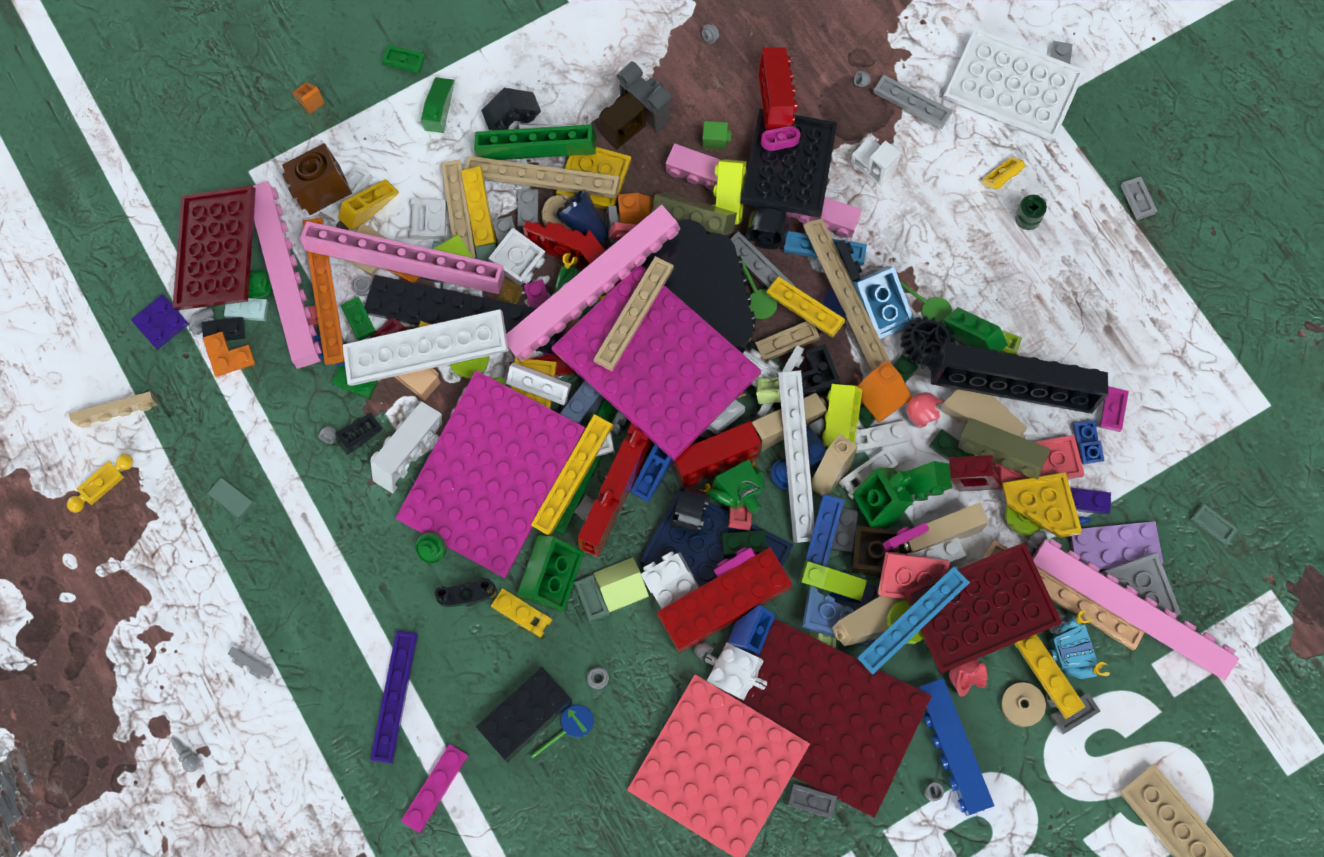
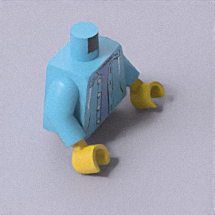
(1074, 650)

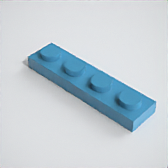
(801, 245)

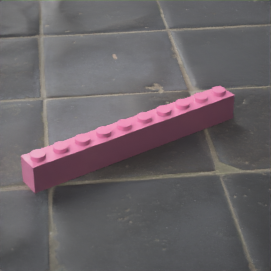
(700, 169)
(402, 257)
(284, 278)
(592, 283)
(1134, 609)

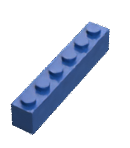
(955, 750)

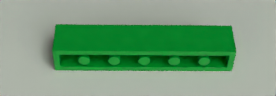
(536, 142)

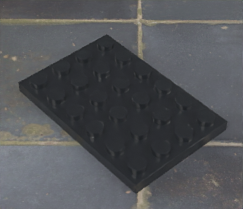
(793, 176)

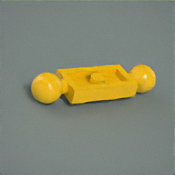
(100, 483)

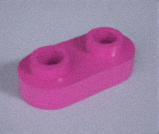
(780, 138)

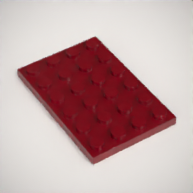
(214, 248)
(993, 611)

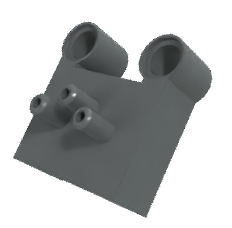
(647, 92)

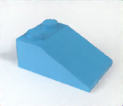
(884, 300)

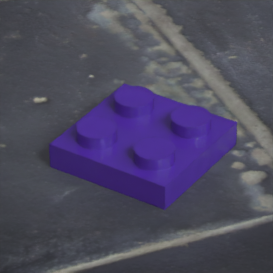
(159, 322)

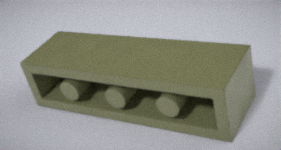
(710, 217)
(1007, 449)

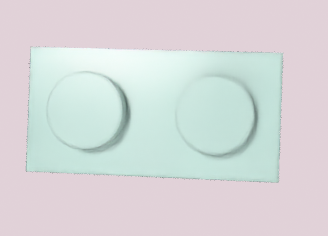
(252, 310)

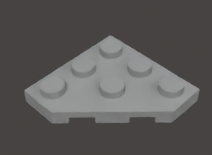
(1147, 577)

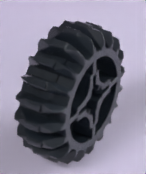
(916, 336)

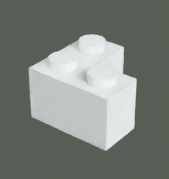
(876, 160)

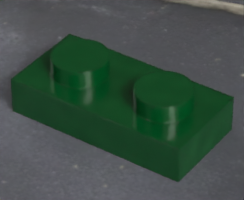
(947, 446)
(736, 541)

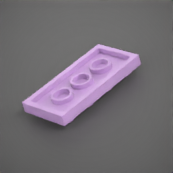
(1116, 544)

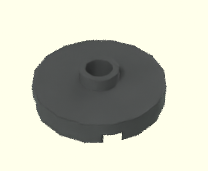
(620, 424)

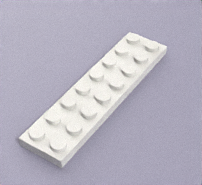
(425, 347)

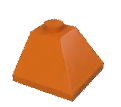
(634, 207)
(884, 391)

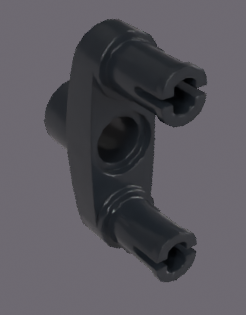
(453, 595)

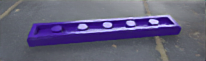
(394, 697)

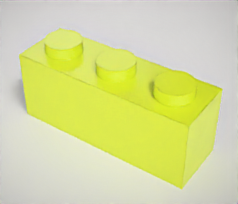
(730, 186)
(842, 413)

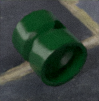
(1031, 212)

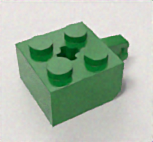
(884, 496)

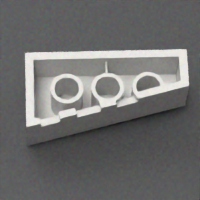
(404, 446)

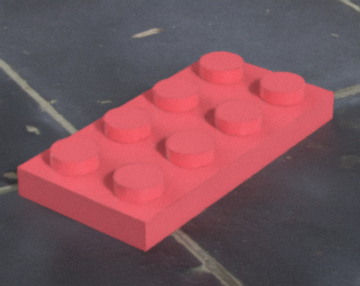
(1061, 458)

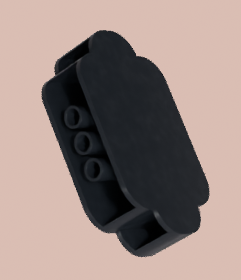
(710, 281)

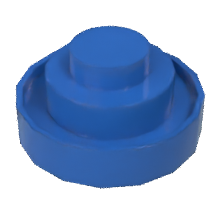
(779, 474)

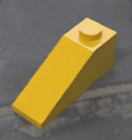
(366, 204)

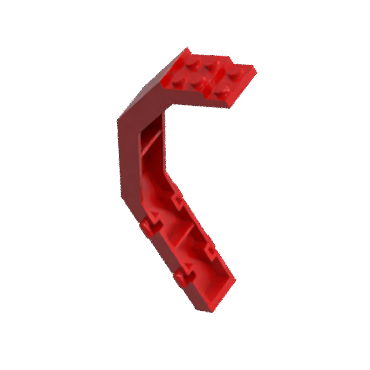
(592, 538)

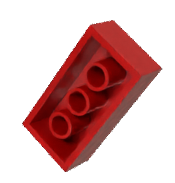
(776, 88)
(717, 454)

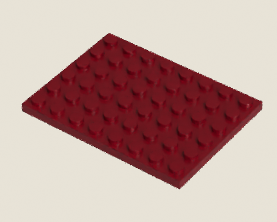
(849, 717)

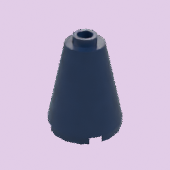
(583, 216)

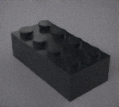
(524, 714)

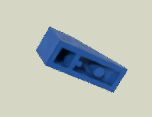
(652, 474)

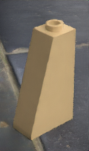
(982, 408)
(771, 426)
(833, 465)
(957, 524)
(866, 622)

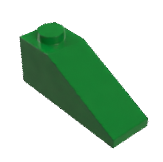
(437, 105)

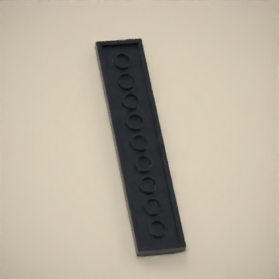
(433, 305)

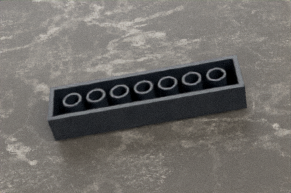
(1019, 377)

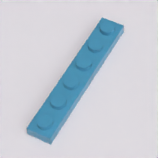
(913, 620)

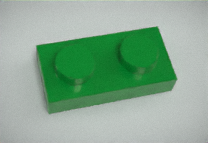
(403, 59)
(358, 318)
(365, 389)

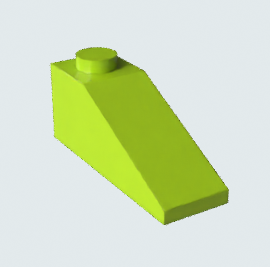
(832, 580)

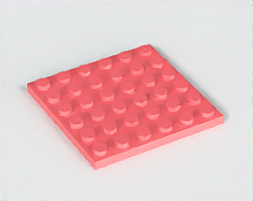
(718, 767)

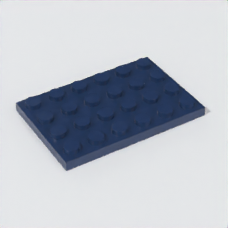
(704, 548)

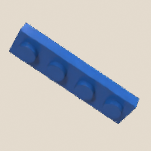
(824, 530)

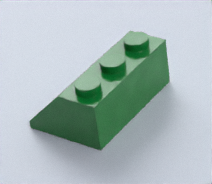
(550, 573)

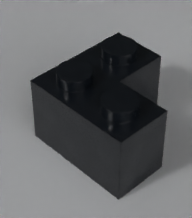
(510, 106)
(821, 372)

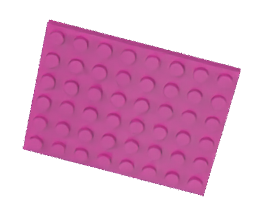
(672, 373)
(490, 473)

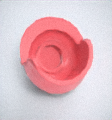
(923, 409)
(967, 675)

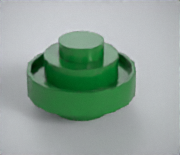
(259, 285)
(430, 547)

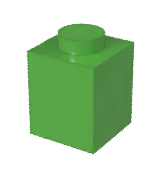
(716, 135)

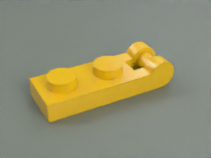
(520, 612)

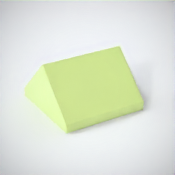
(621, 584)

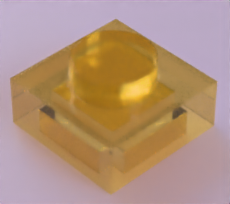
(510, 292)

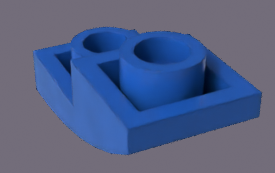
(1087, 442)

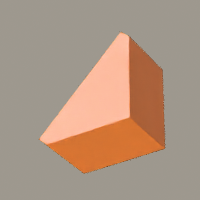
(308, 97)

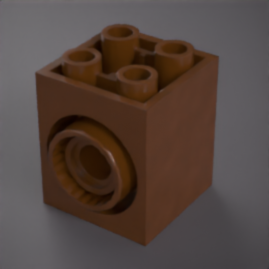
(316, 179)

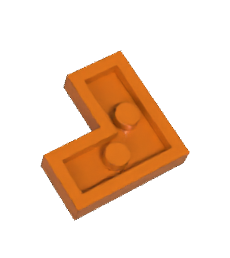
(225, 360)

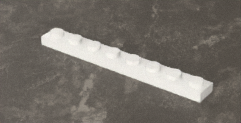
(796, 455)

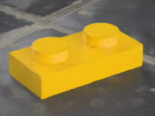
(1003, 173)

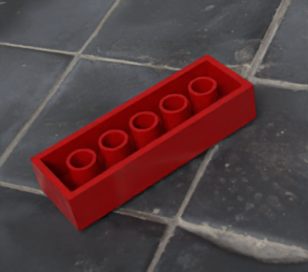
(724, 600)

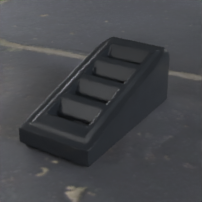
(354, 428)

